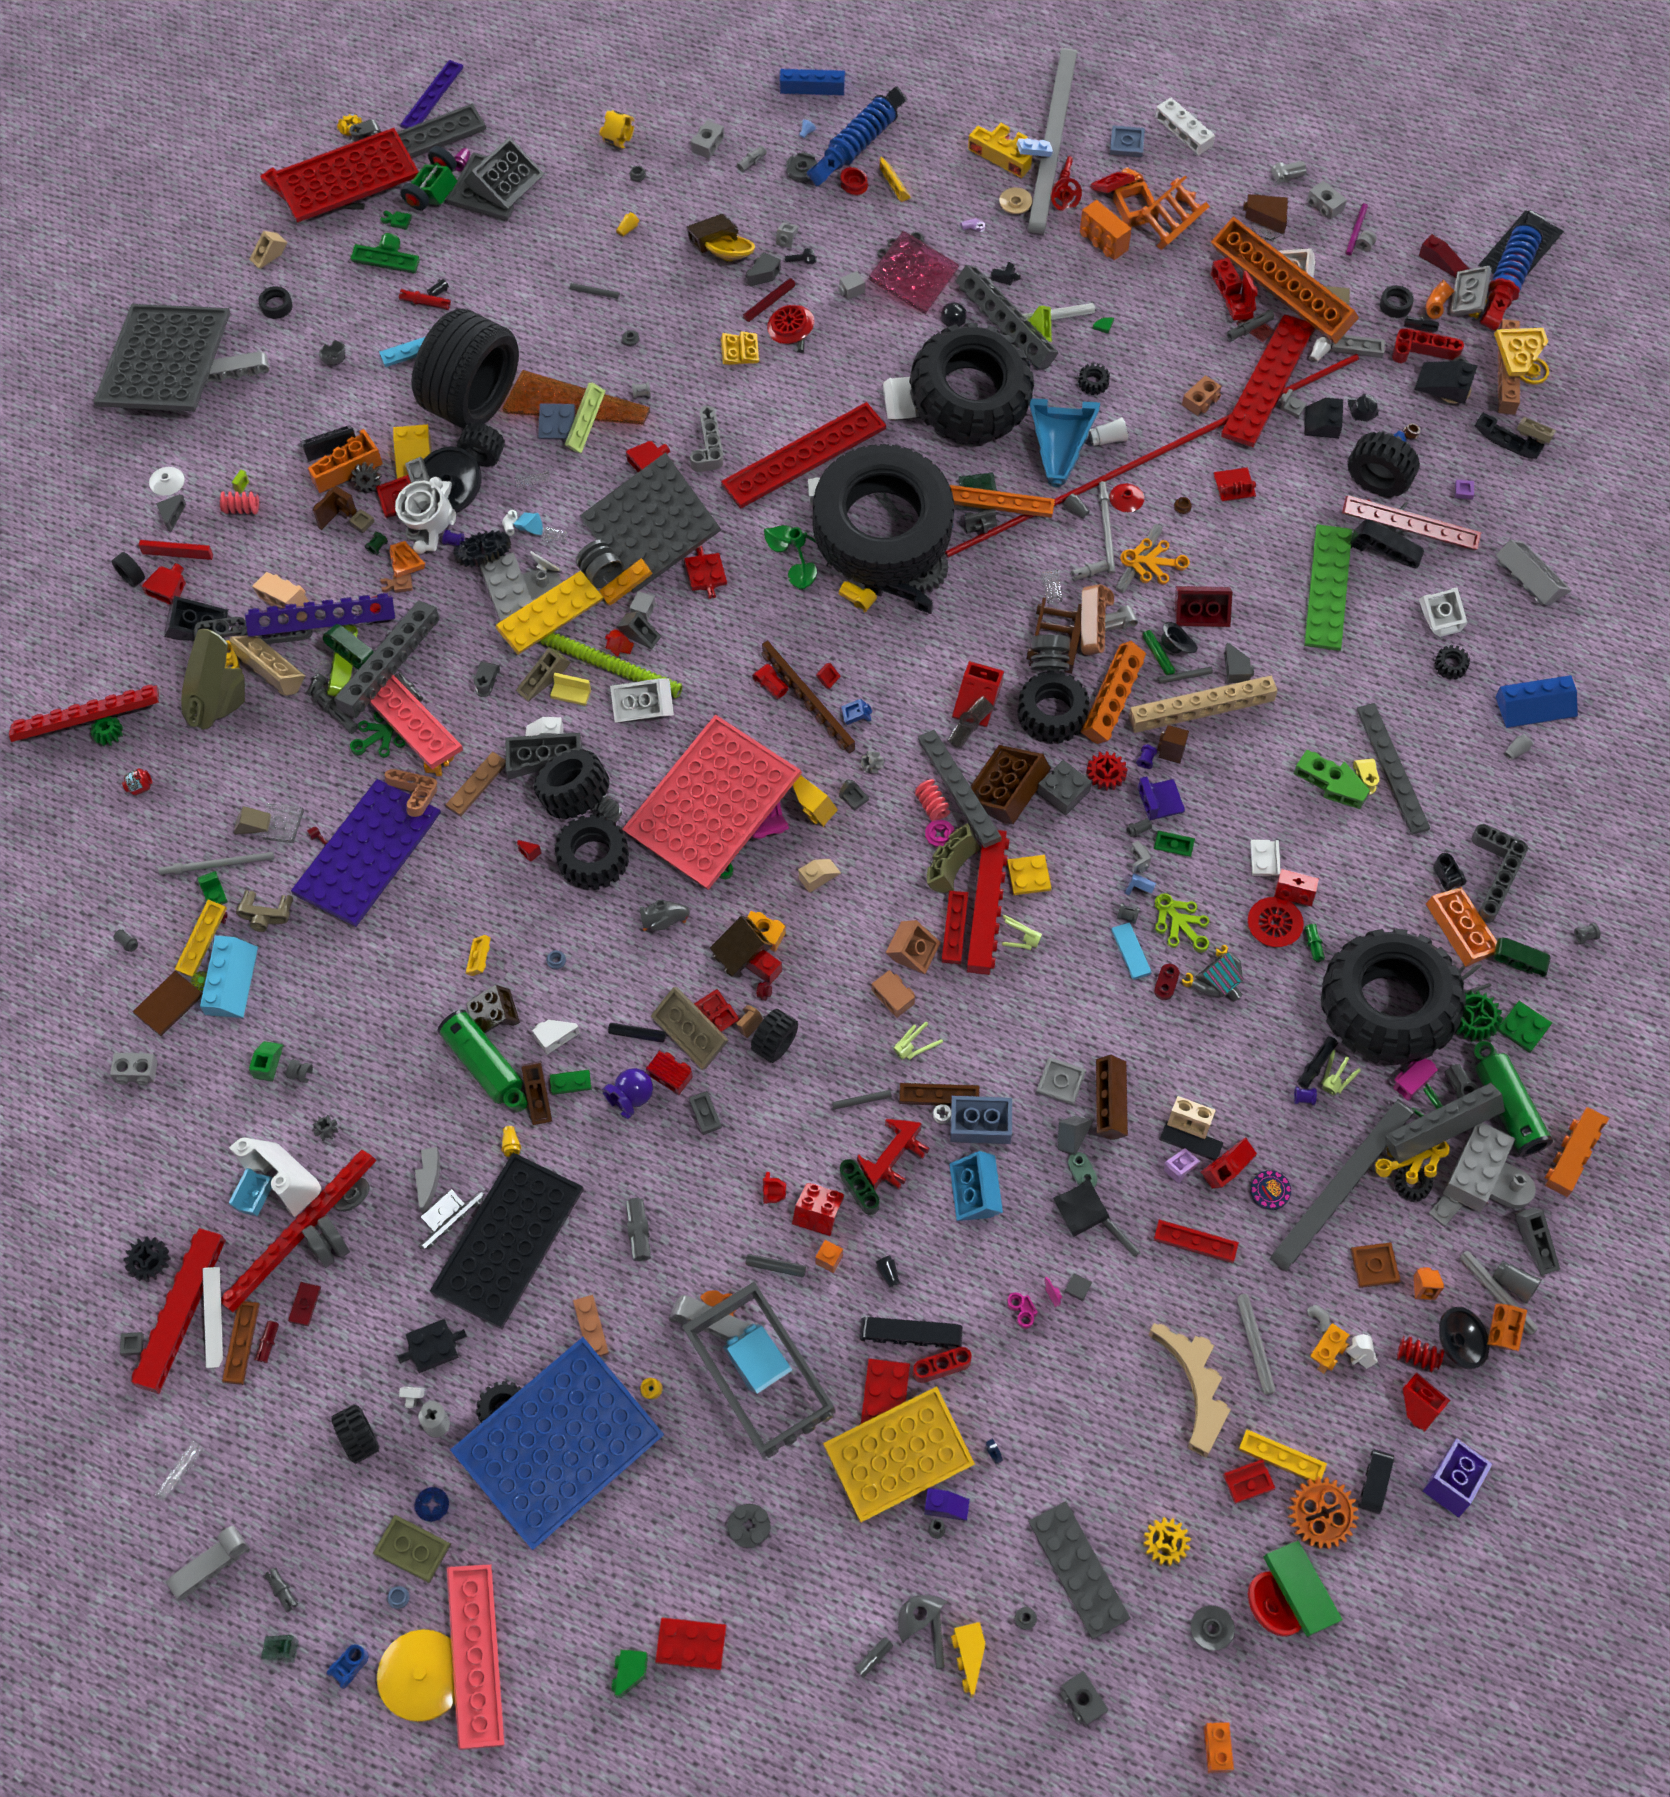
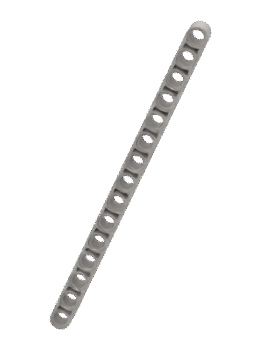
(1053, 135)

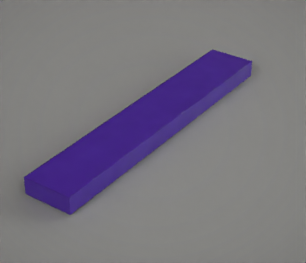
(432, 94)

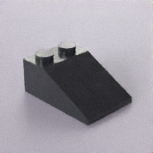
(1447, 379)
(186, 613)

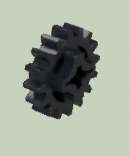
(152, 1265)

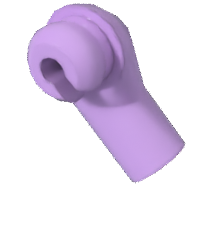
(974, 224)

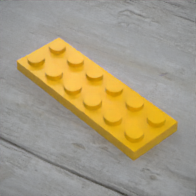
(549, 612)

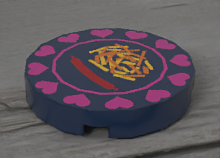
(1270, 1190)

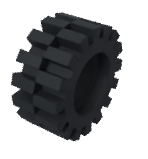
(1094, 387)
(1448, 670)
(1409, 1193)

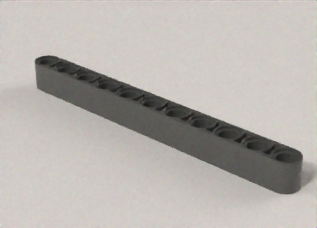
(1340, 1186)

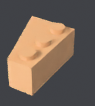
(280, 593)

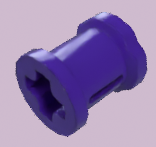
(452, 538)
(1147, 756)
(1305, 1096)

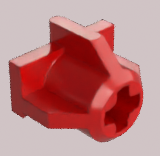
(618, 643)
(773, 1189)

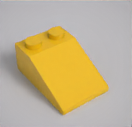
(410, 444)
(815, 802)

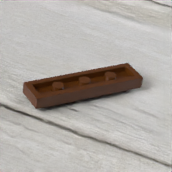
(934, 1093)

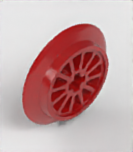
(801, 324)
(1285, 906)

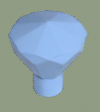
(807, 127)

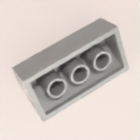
(1532, 572)

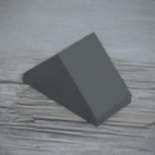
(171, 510)
(1072, 1133)

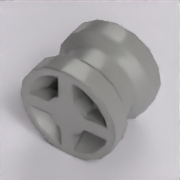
(1366, 240)

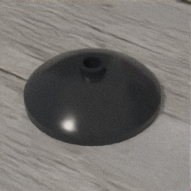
(1464, 1338)

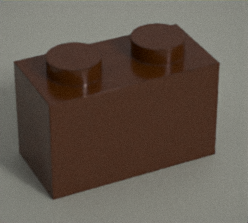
(1172, 743)

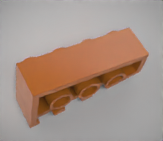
(339, 465)
(1575, 1151)

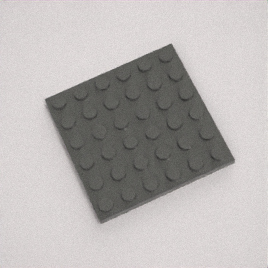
(652, 519)

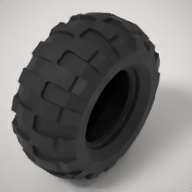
(978, 350)
(1399, 957)

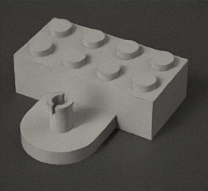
(512, 589)
(1485, 1174)

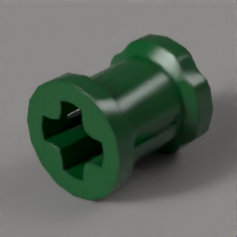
(376, 543)

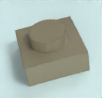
(361, 521)

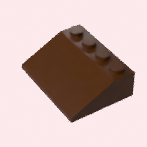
(1009, 782)

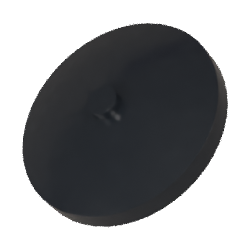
(460, 469)

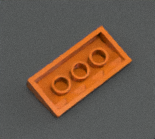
(1462, 925)

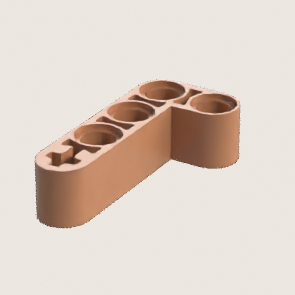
(1094, 603)

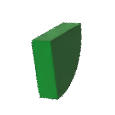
(1103, 324)

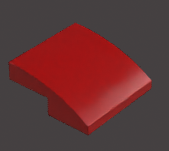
(717, 1010)

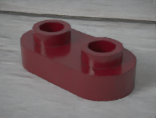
(1166, 980)

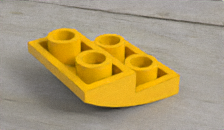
(739, 348)

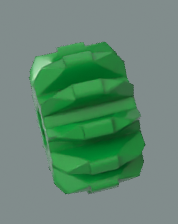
(106, 730)

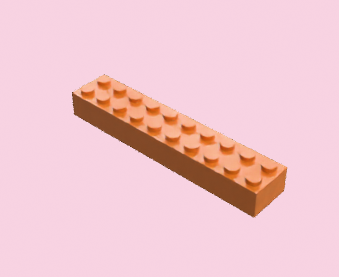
(1285, 280)

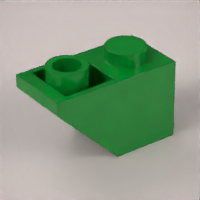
(265, 1061)
(631, 1671)

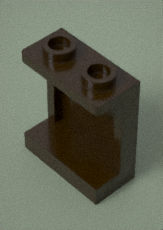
(711, 229)
(739, 946)

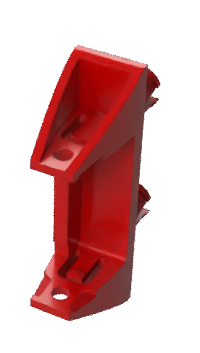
(904, 1140)

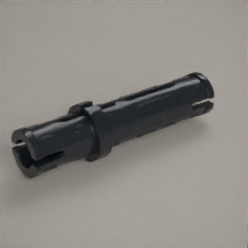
(1313, 1068)

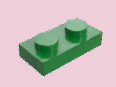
(570, 1082)

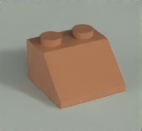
(913, 946)

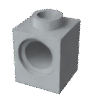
(643, 604)

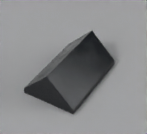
(325, 443)

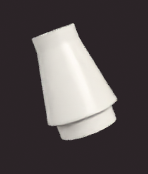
(1320, 348)

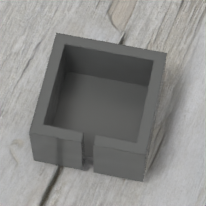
(1064, 787)

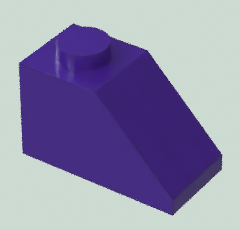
(946, 1504)

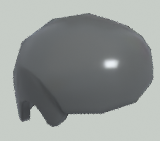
(328, 353)

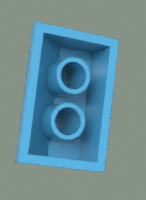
(976, 1187)

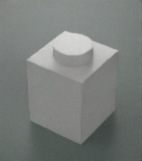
(851, 285)

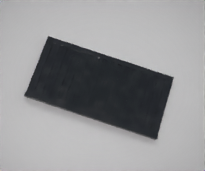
(1550, 236)

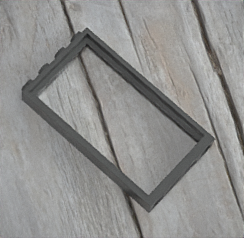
(720, 1311)

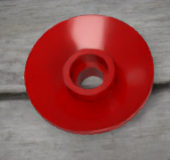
(1126, 503)

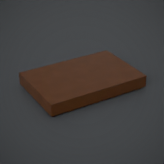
(167, 1003)

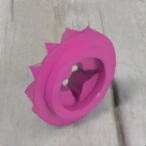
(938, 825)

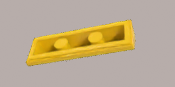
(893, 180)

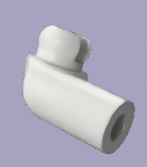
(508, 522)

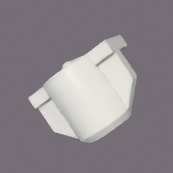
(1362, 1351)

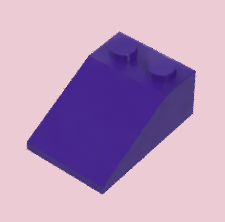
(1457, 1478)

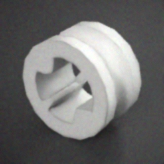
(937, 1116)

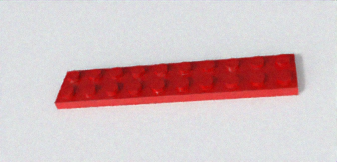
(1268, 381)
(803, 455)

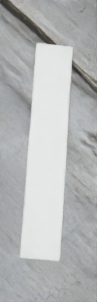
(212, 1317)

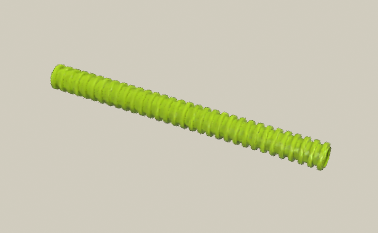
(605, 661)

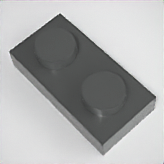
(705, 1113)

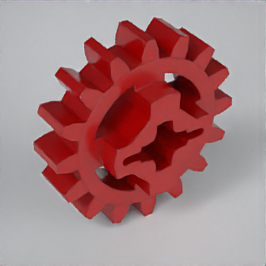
(1097, 770)

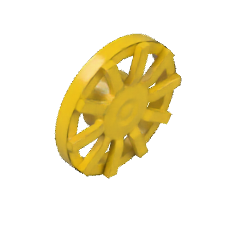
(1534, 372)

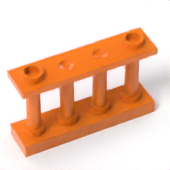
(1186, 218)

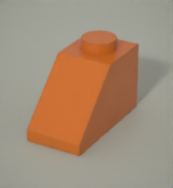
(1427, 1283)

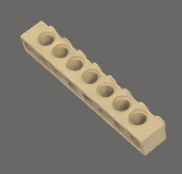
(1202, 704)

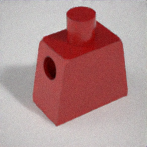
(644, 454)
(165, 583)

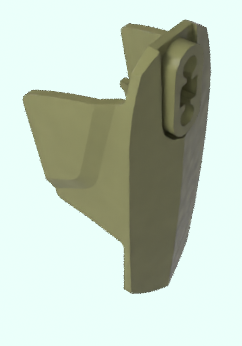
(208, 686)

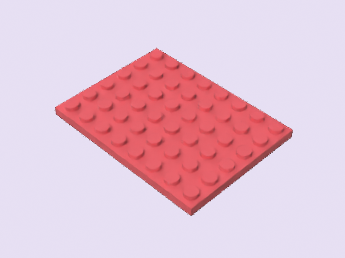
(712, 801)

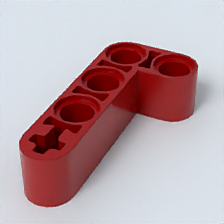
(1426, 344)

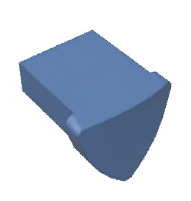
(1141, 883)

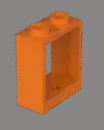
(1129, 191)

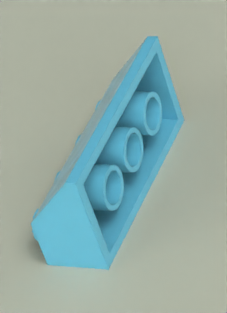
(228, 977)

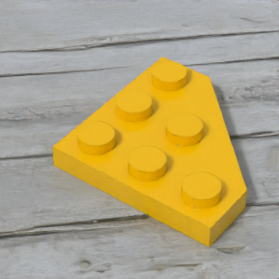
(1520, 348)

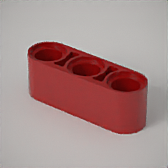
(948, 1357)

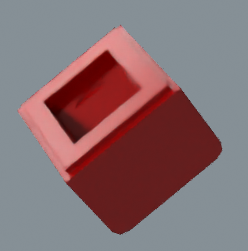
(529, 849)

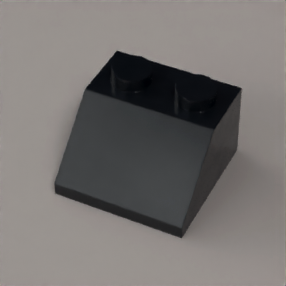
(1324, 418)

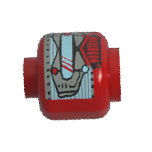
(137, 781)

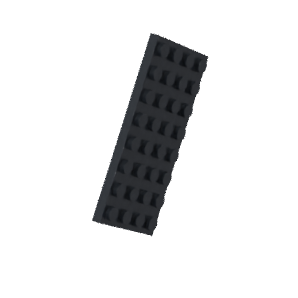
(507, 1240)

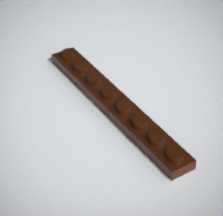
(812, 703)

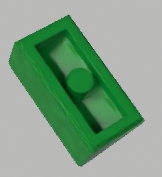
(1174, 843)

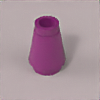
(462, 158)

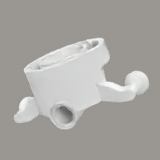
(431, 497)

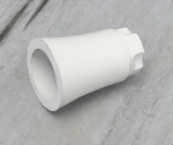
(1109, 433)

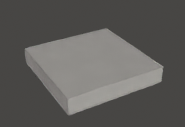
(1061, 1081)

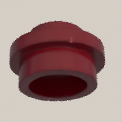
(764, 990)

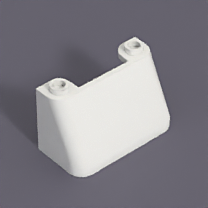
(293, 1181)

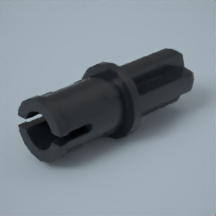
(1423, 324)

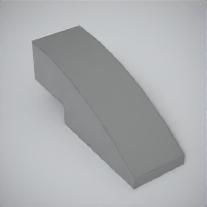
(428, 1177)

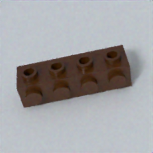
(1111, 1097)

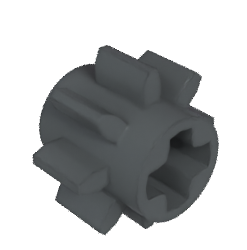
(328, 1131)

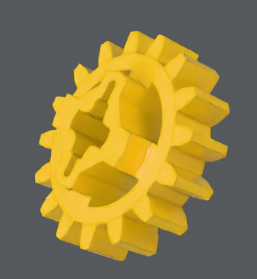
(1161, 1532)

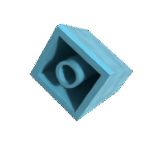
(756, 1358)

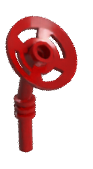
(1064, 191)

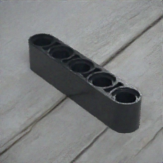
(911, 1331)

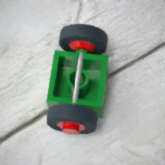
(432, 182)

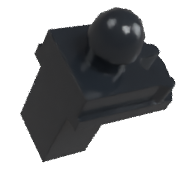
(1005, 276)

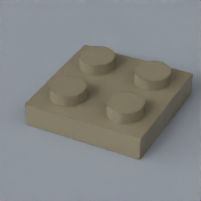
(1532, 428)

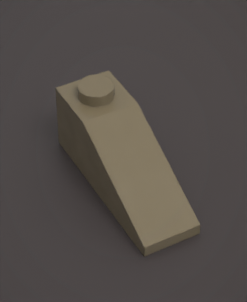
(542, 673)

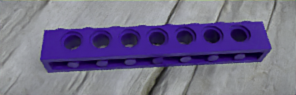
(385, 612)

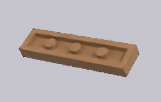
(476, 784)

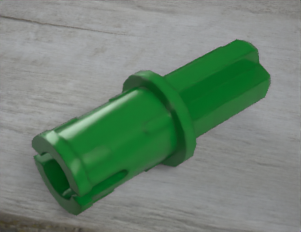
(1314, 942)

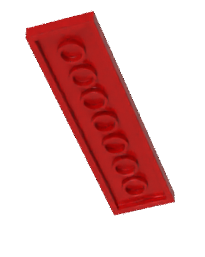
(84, 713)

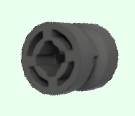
(298, 1070)

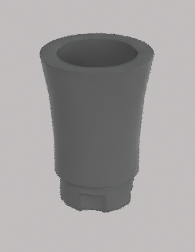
(1517, 1280)

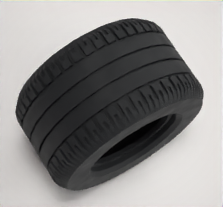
(465, 368)

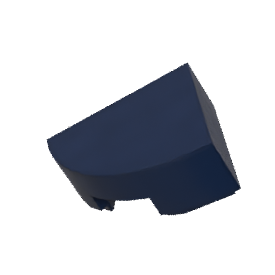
(993, 1451)

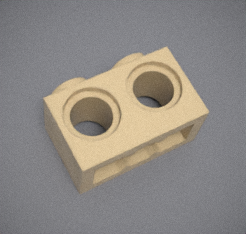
(1191, 1117)

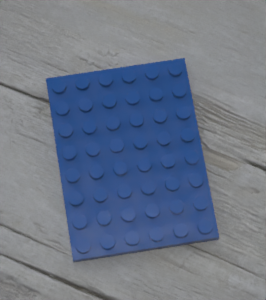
(557, 1443)

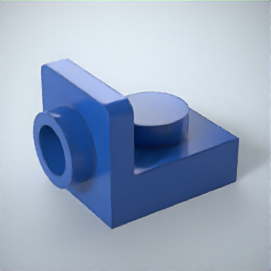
(856, 711)

